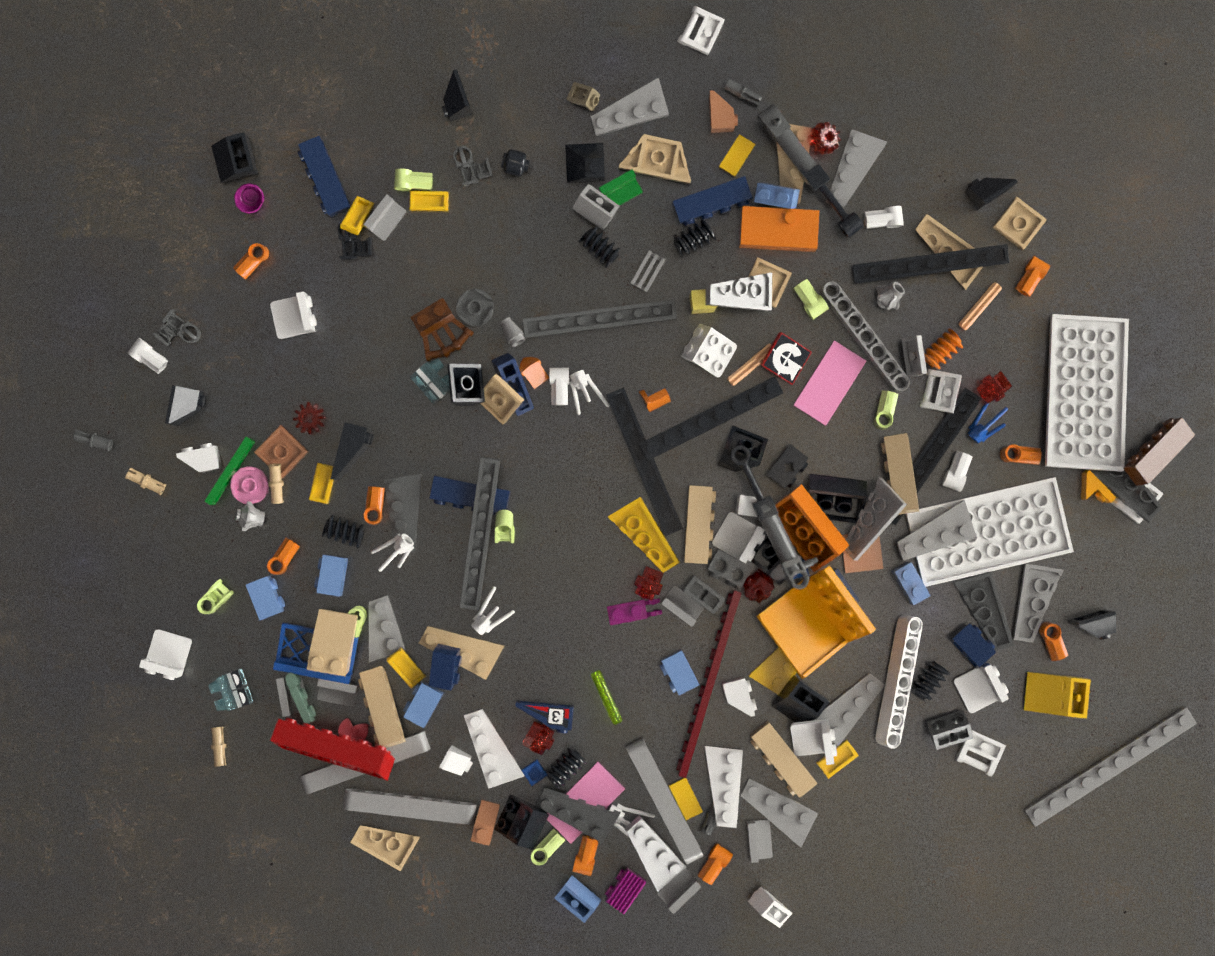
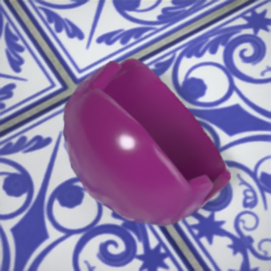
(249, 198)

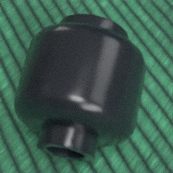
(514, 162)

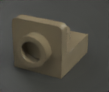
(583, 96)

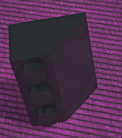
(838, 497)

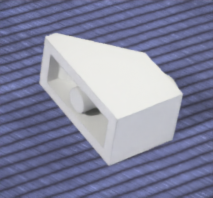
(744, 506)
(456, 761)
(769, 907)

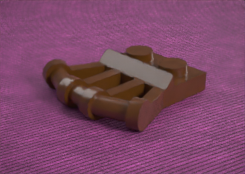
(433, 319)

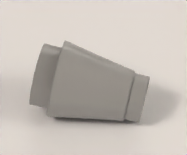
(512, 332)

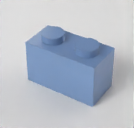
(777, 195)
(331, 575)
(910, 583)
(265, 597)
(679, 672)
(423, 704)
(578, 899)

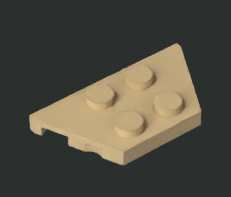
(658, 159)

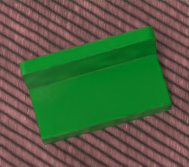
(622, 188)

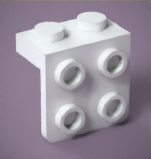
(293, 316)
(709, 350)
(738, 537)
(167, 654)
(981, 687)
(814, 738)

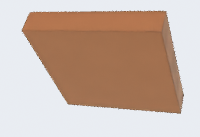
(281, 449)
(868, 561)

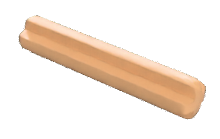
(980, 305)
(749, 366)

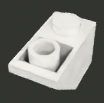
(202, 459)
(737, 695)

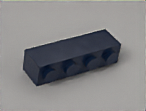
(324, 176)
(711, 201)
(463, 493)

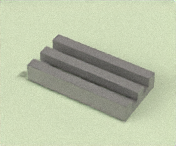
(655, 257)

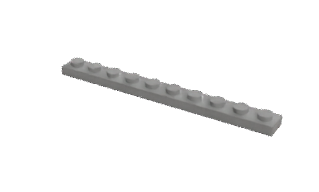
(1110, 766)

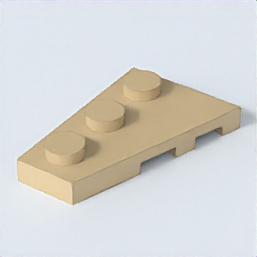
(385, 845)

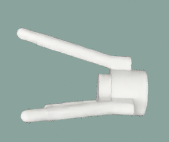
(580, 381)
(403, 544)
(482, 623)
(620, 819)

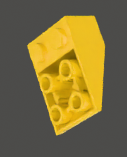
(1057, 694)

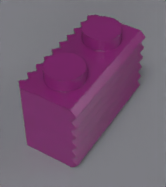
(624, 890)

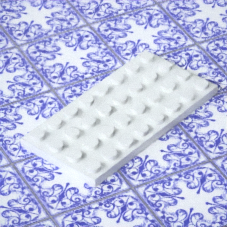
(1087, 392)
(1010, 529)

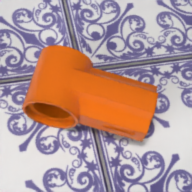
(250, 262)
(1034, 272)
(1022, 454)
(374, 502)
(284, 554)
(1053, 642)
(585, 859)
(717, 859)

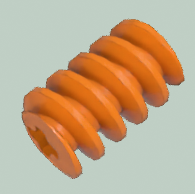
(942, 349)

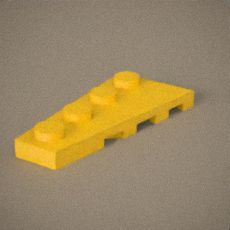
(645, 533)
(774, 672)

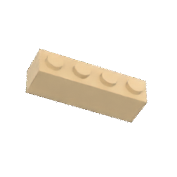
(901, 471)
(698, 524)
(382, 707)
(784, 760)

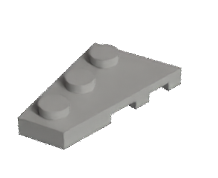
(383, 630)

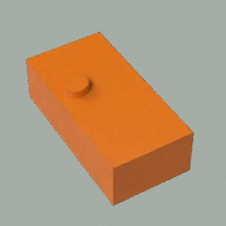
(779, 229)
(810, 528)

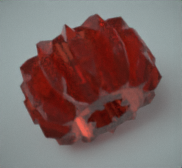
(824, 138)
(311, 410)

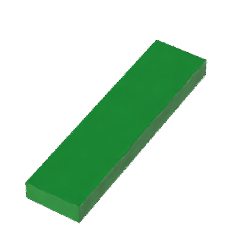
(229, 471)

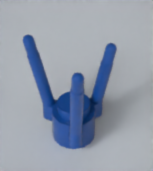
(978, 433)

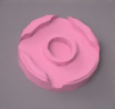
(249, 485)

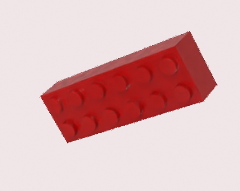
(332, 748)

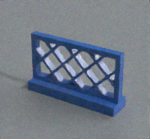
(299, 666)

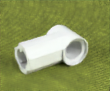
(889, 217)
(144, 353)
(559, 385)
(956, 475)

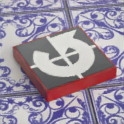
(785, 358)

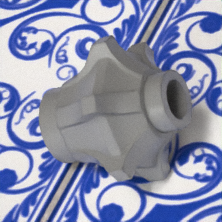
(890, 295)
(249, 516)

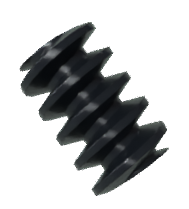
(693, 237)
(600, 246)
(344, 531)
(929, 681)
(565, 767)

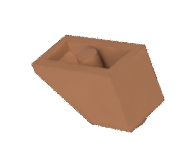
(721, 114)
(485, 822)

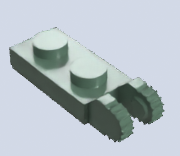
(299, 696)

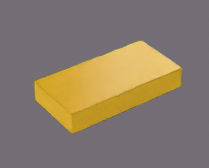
(737, 155)
(429, 201)
(357, 215)
(322, 484)
(406, 667)
(844, 756)
(685, 798)

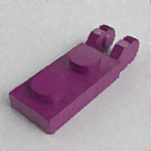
(631, 611)

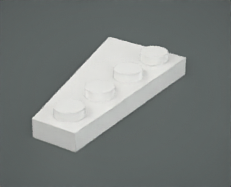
(493, 755)
(725, 776)

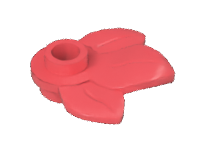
(354, 732)

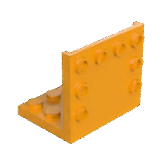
(815, 621)

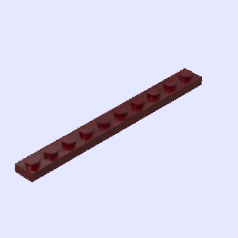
(706, 690)

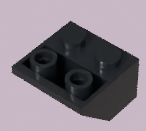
(234, 157)
(800, 701)
(521, 822)

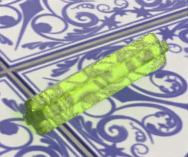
(606, 697)

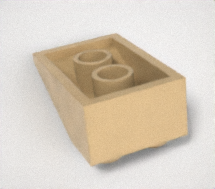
(332, 642)

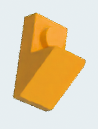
(1092, 484)

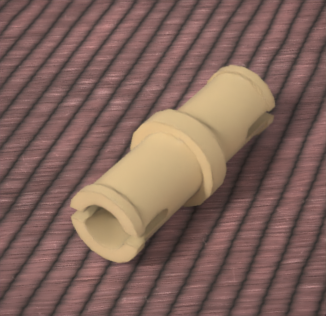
(145, 481)
(276, 483)
(218, 746)

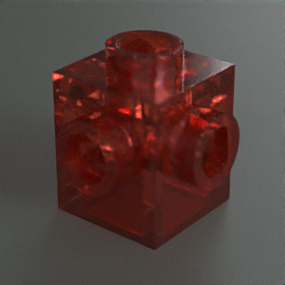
(994, 387)
(648, 583)
(758, 586)
(539, 738)

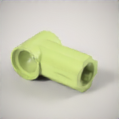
(407, 180)
(813, 303)
(885, 408)
(548, 845)

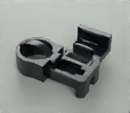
(353, 246)

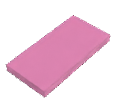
(829, 383)
(595, 788)

